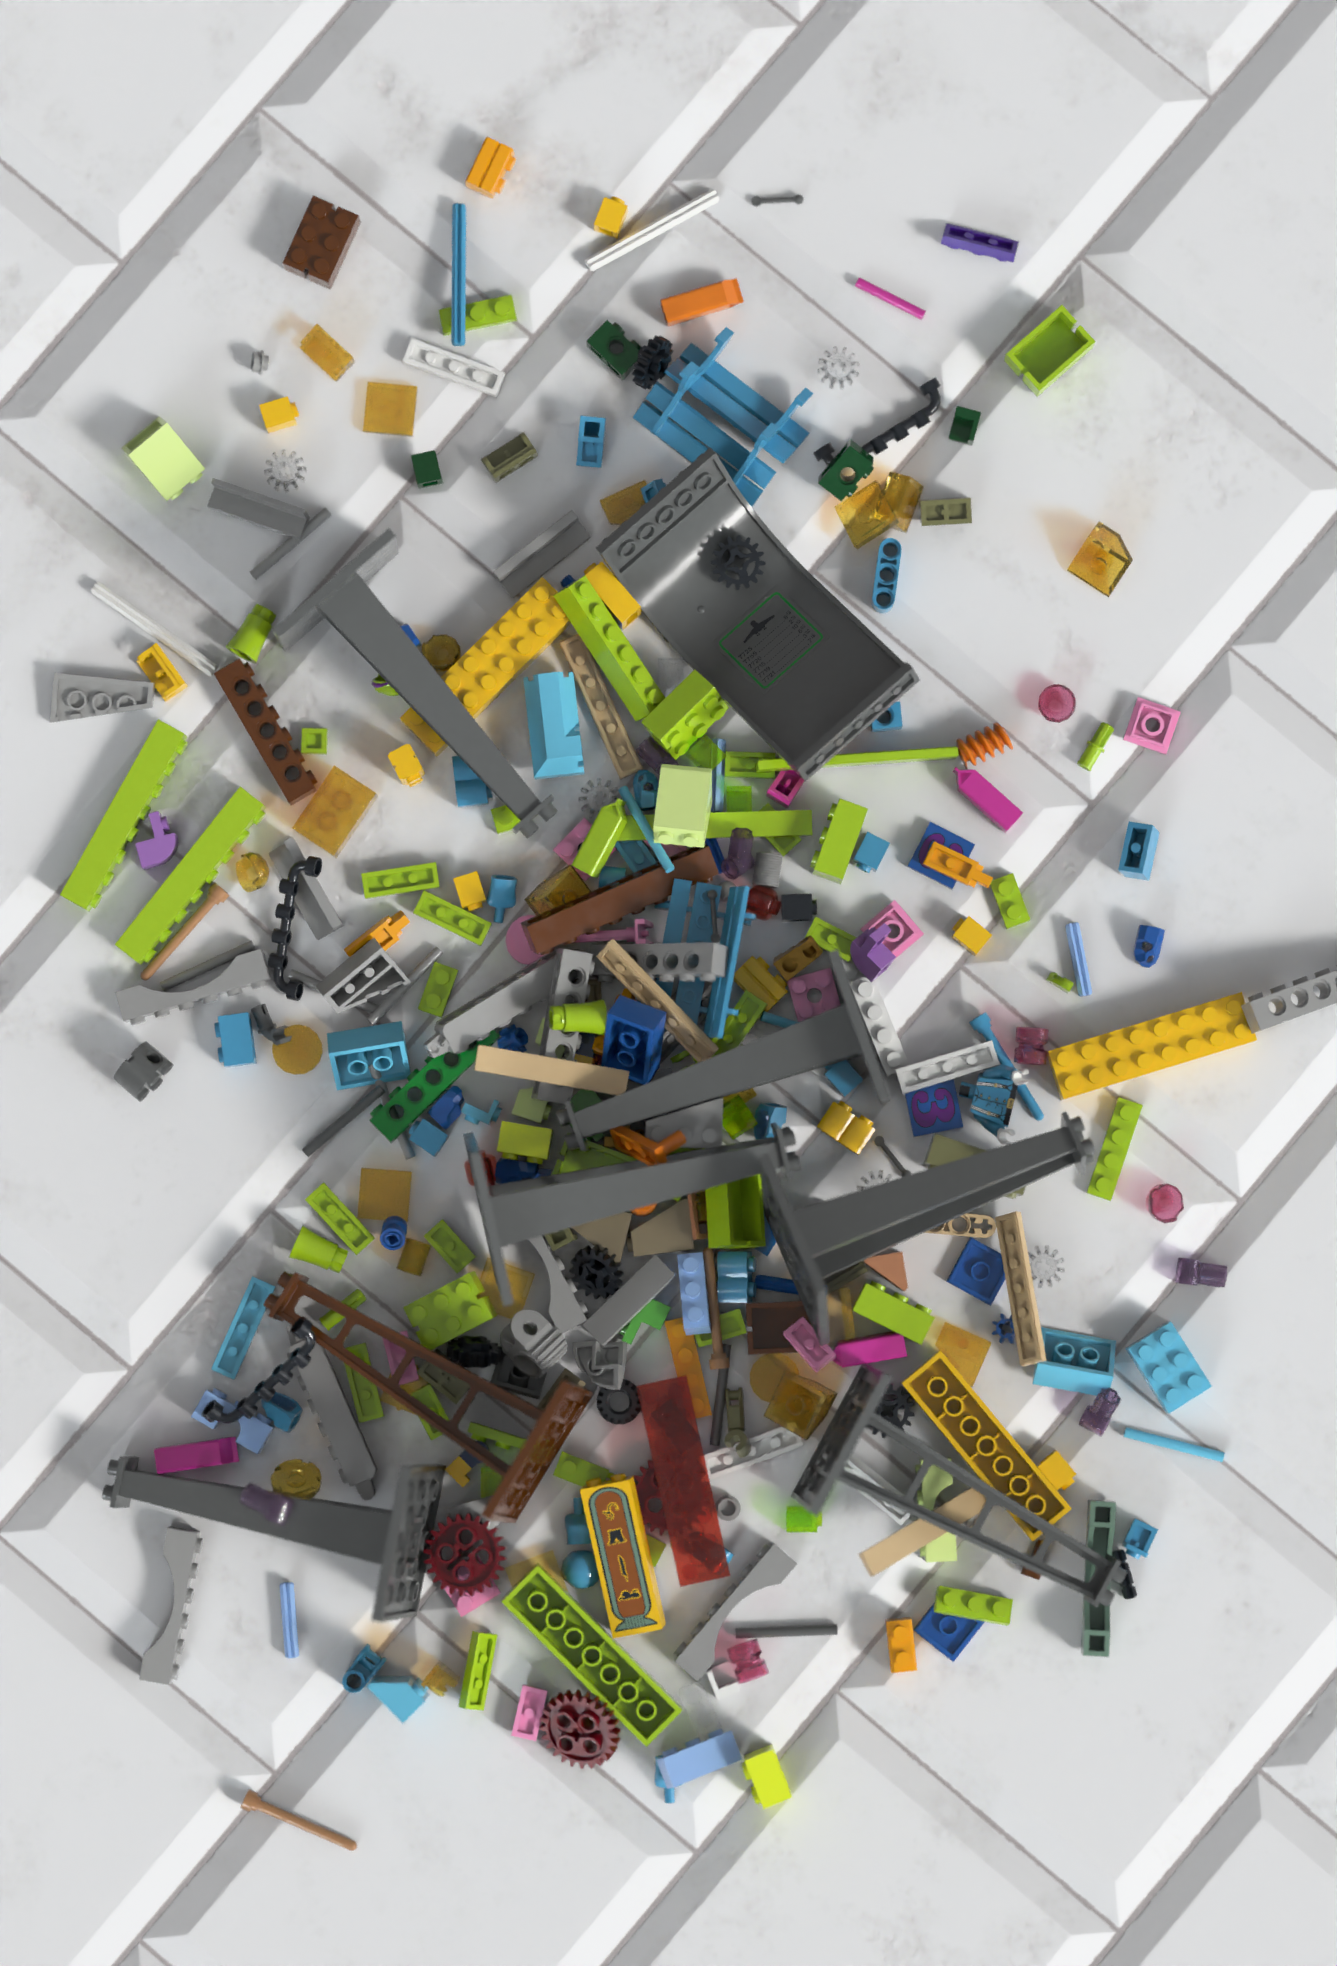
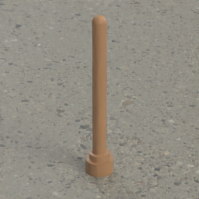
(215, 896)
(718, 1358)
(254, 1802)

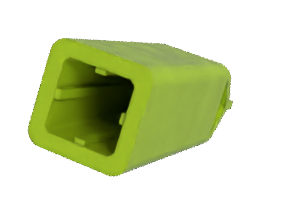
(601, 838)

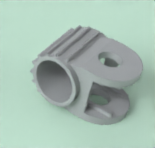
(535, 1347)

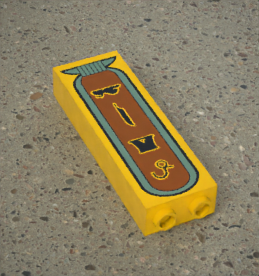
(622, 1555)

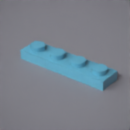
(243, 1328)

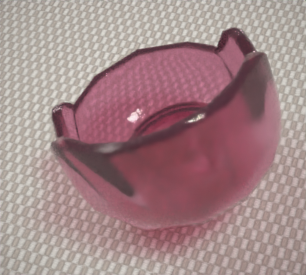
(1057, 703)
(1164, 1203)

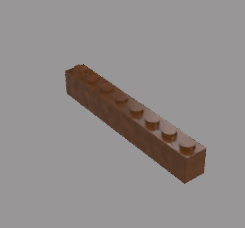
(616, 900)

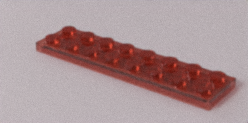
(683, 1481)

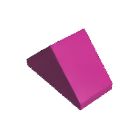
(785, 787)

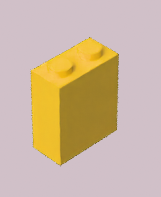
(613, 594)

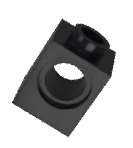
(798, 907)

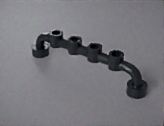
(899, 431)
(282, 936)
(264, 1389)

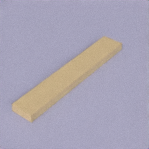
(601, 706)
(649, 993)
(551, 1070)
(1020, 1288)
(920, 1532)

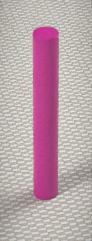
(890, 298)

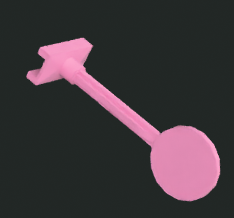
(520, 950)

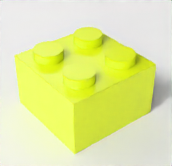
(524, 1141)
(767, 1776)

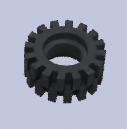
(614, 1416)

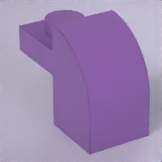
(159, 849)
(870, 953)

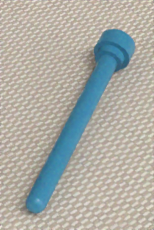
(983, 1025)

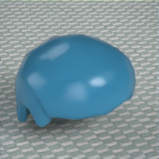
(580, 1569)

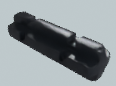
(1128, 1590)

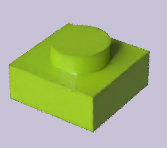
(504, 819)

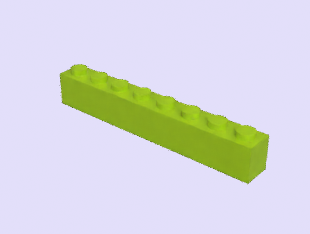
(124, 815)
(190, 876)

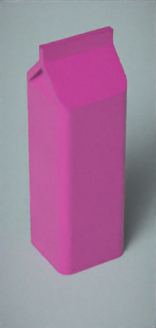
(987, 798)
(869, 1349)
(196, 1455)

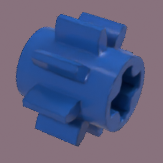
(513, 1039)
(999, 1331)

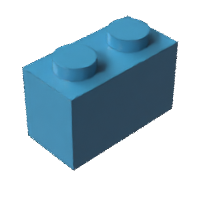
(1139, 851)
(236, 1040)

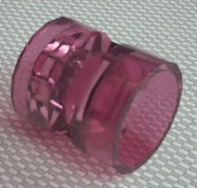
(1031, 1046)
(748, 1661)

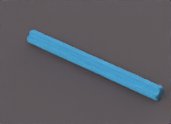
(458, 274)

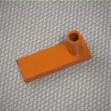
(644, 1148)

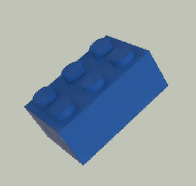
(634, 1039)

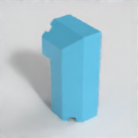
(553, 725)

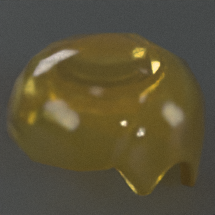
(441, 652)
(252, 871)

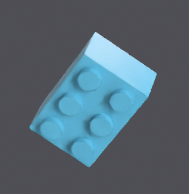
(1168, 1367)

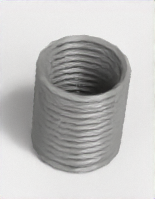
(767, 869)

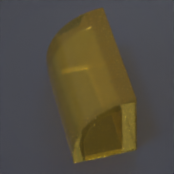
(903, 496)

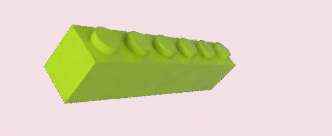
(610, 647)

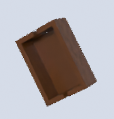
(321, 242)
(769, 1323)

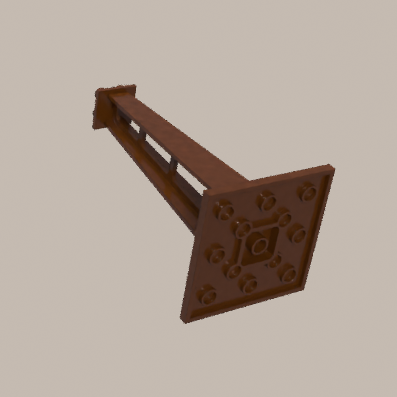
(538, 1451)

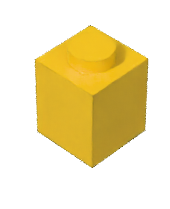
(611, 217)
(279, 414)
(470, 891)
(970, 935)
(1057, 1470)

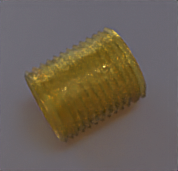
(413, 1257)

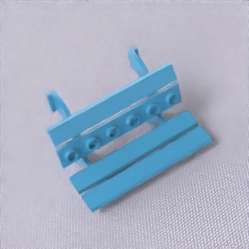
(766, 437)
(700, 931)

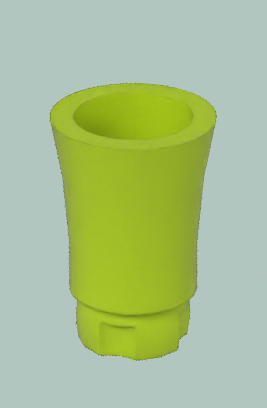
(252, 634)
(579, 1017)
(318, 1251)

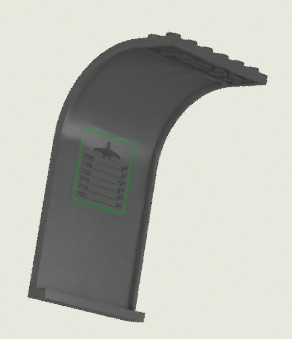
(773, 651)

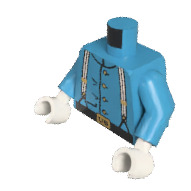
(994, 1098)

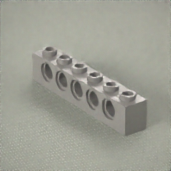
(670, 961)
(561, 987)
(1258, 1012)

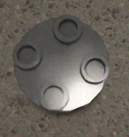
(143, 1071)

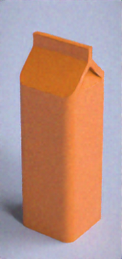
(701, 301)

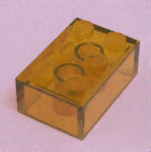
(335, 812)

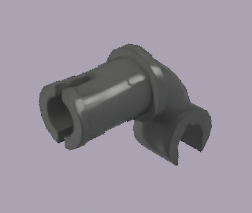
(267, 1027)

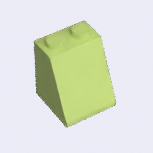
(163, 459)
(683, 805)

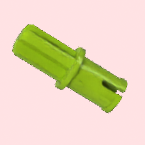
(1095, 746)
(331, 1318)

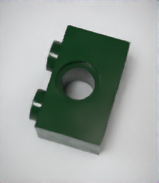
(601, 341)
(849, 456)

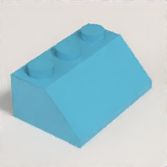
(375, 1045)
(1075, 1362)
(399, 1694)

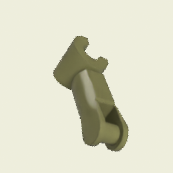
(736, 1423)

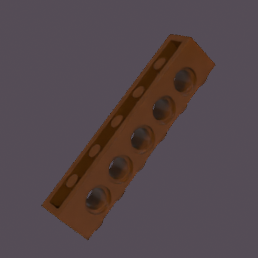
(229, 678)

